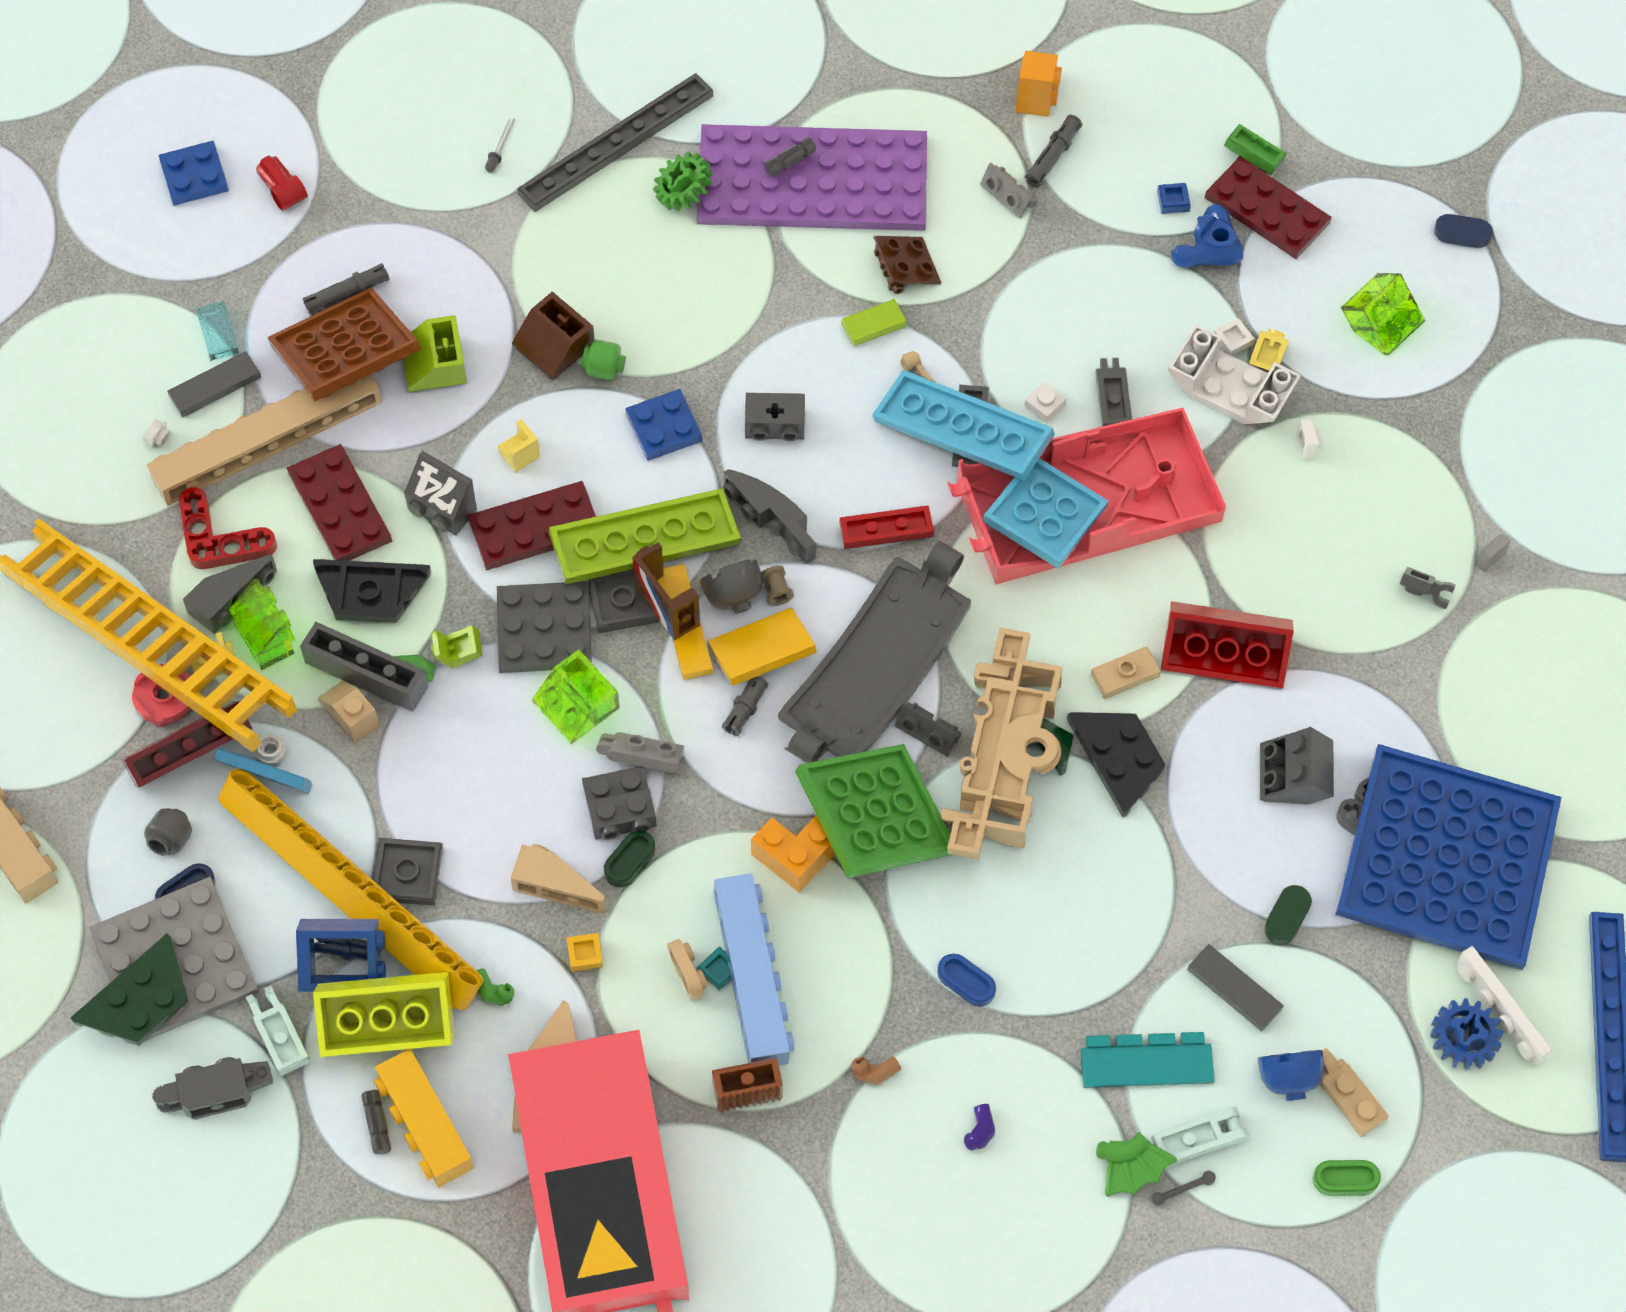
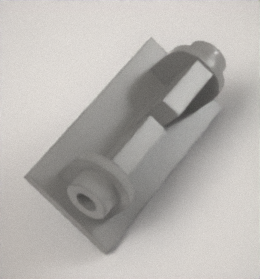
(1005, 190)

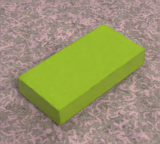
(873, 322)

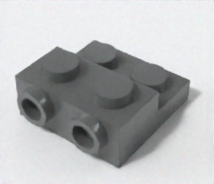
(619, 803)

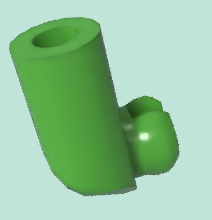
(420, 662)
(492, 993)

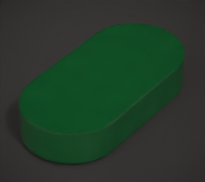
(629, 858)
(1288, 914)

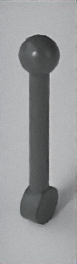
(1207, 1178)

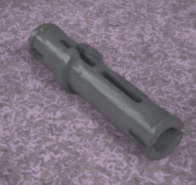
(1059, 142)
(344, 289)

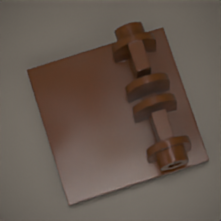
(905, 261)

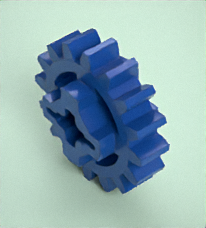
(1480, 1039)

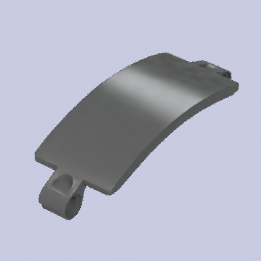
(878, 658)

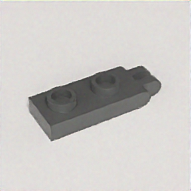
(1112, 393)

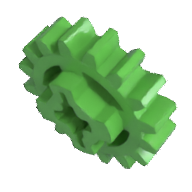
(683, 181)

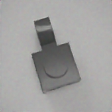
(1422, 583)

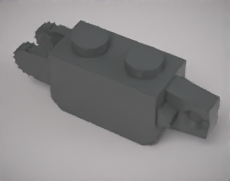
(213, 1087)

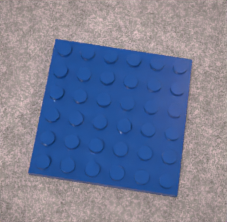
(1449, 856)

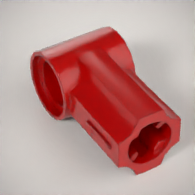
(284, 187)

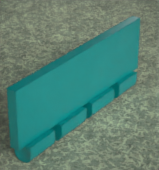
(1149, 1065)

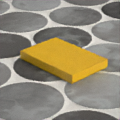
(762, 646)

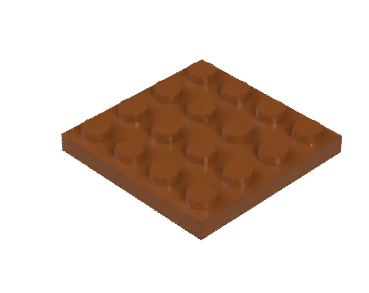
(343, 344)

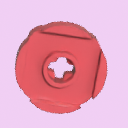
(157, 710)

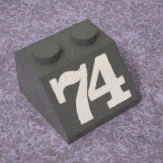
(440, 494)

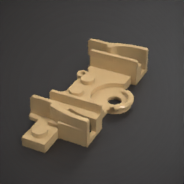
(999, 756)

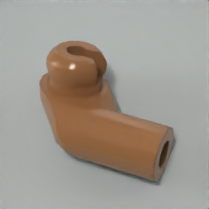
(874, 1074)

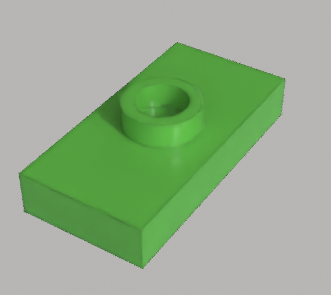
(1255, 149)

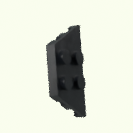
(370, 588)
(1119, 754)

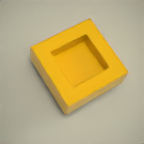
(584, 952)

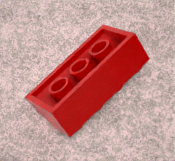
(1227, 644)

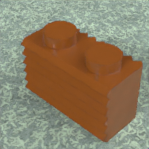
(747, 1084)

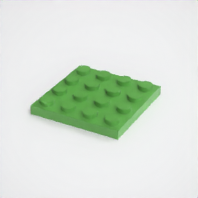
(875, 810)

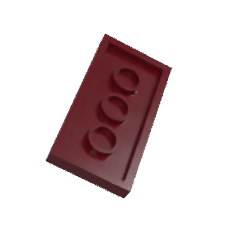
(1268, 207)
(339, 504)
(522, 526)

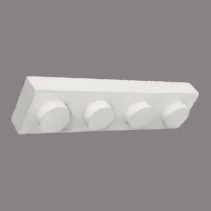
(1495, 996)

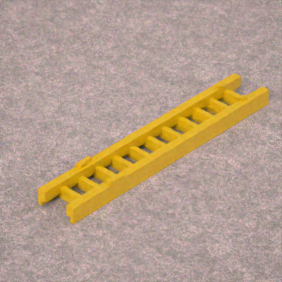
(154, 615)

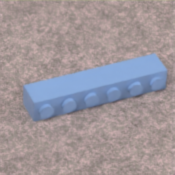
(751, 969)

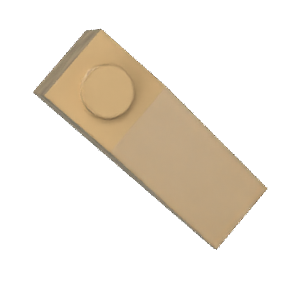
(549, 877)

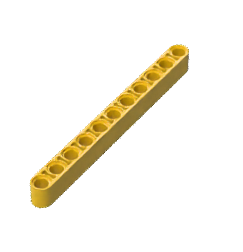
(345, 883)

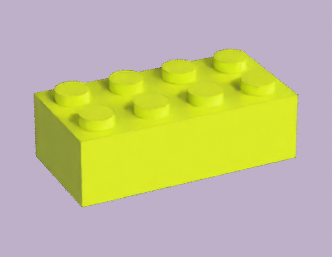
(384, 1014)

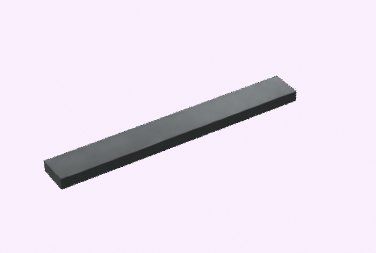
(615, 142)

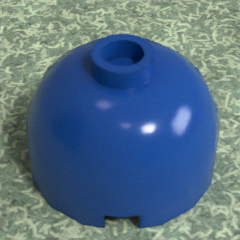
(1292, 1073)

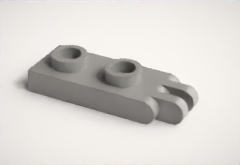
(641, 751)

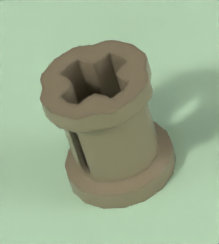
(776, 586)

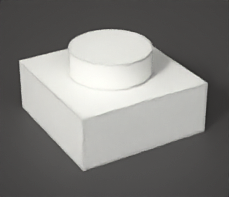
(1234, 337)
(1045, 402)
(1308, 439)

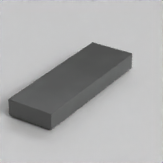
(214, 384)
(1235, 987)

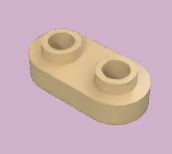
(693, 980)

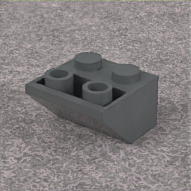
(1297, 768)

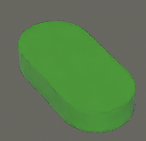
(1346, 1177)

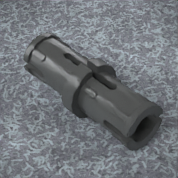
(745, 705)

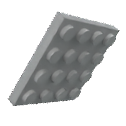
(203, 944)

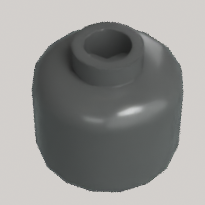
(167, 831)

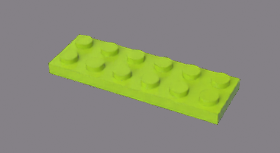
(610, 541)

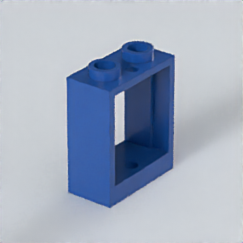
(340, 929)

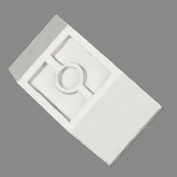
(1229, 383)

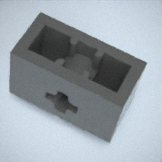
(774, 416)

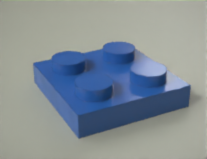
(193, 173)
(663, 424)

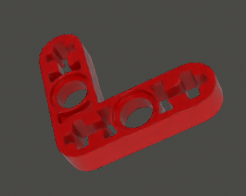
(207, 541)

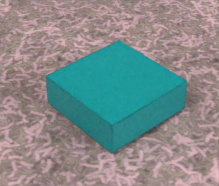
(716, 968)

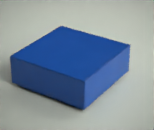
(1173, 198)

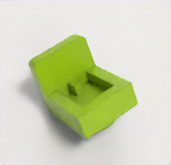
(457, 647)

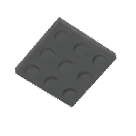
(542, 625)

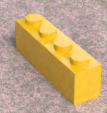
(423, 1118)

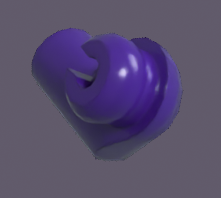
(983, 1131)

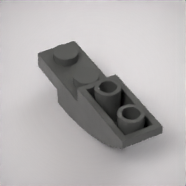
(769, 506)

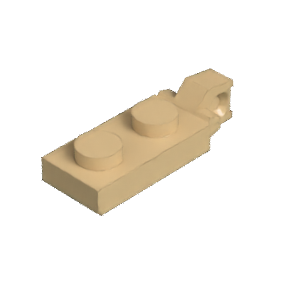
(1351, 1095)

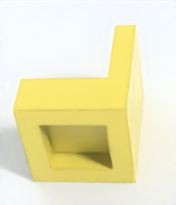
(521, 448)

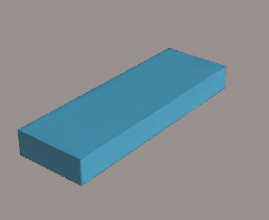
(263, 770)

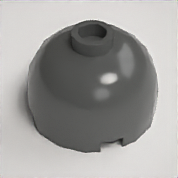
(734, 586)

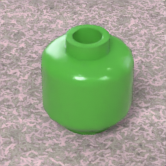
(603, 360)

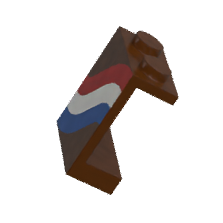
(676, 614)

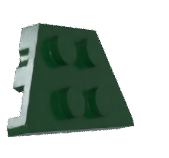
(139, 997)

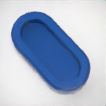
(966, 980)

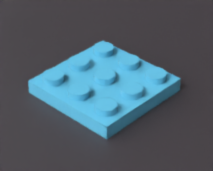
(1046, 512)

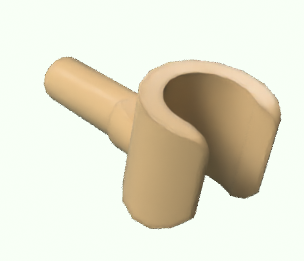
(912, 361)

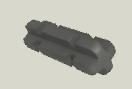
(790, 156)
(376, 1121)

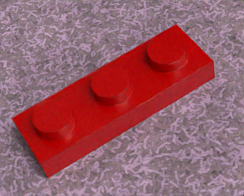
(886, 527)

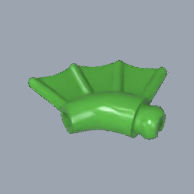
(1132, 1164)

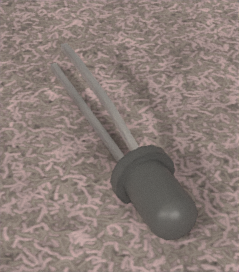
(494, 157)

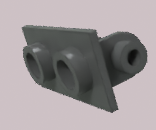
(919, 724)

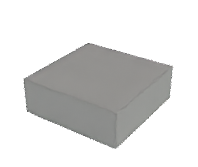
(1493, 552)

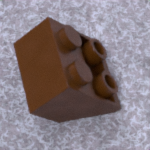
(553, 336)

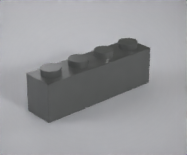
(364, 666)

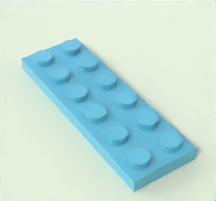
(963, 424)

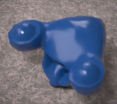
(1215, 242)

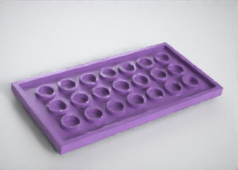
(848, 182)

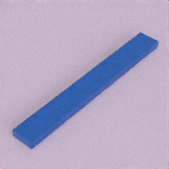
(1609, 1016)

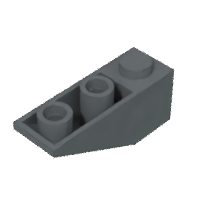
(216, 594)

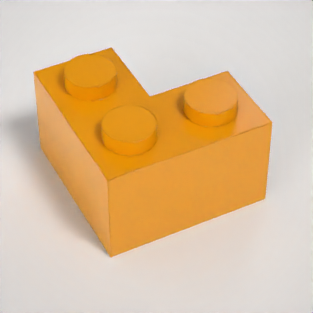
(1038, 83)
(791, 856)

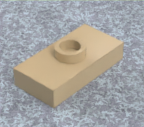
(1125, 672)

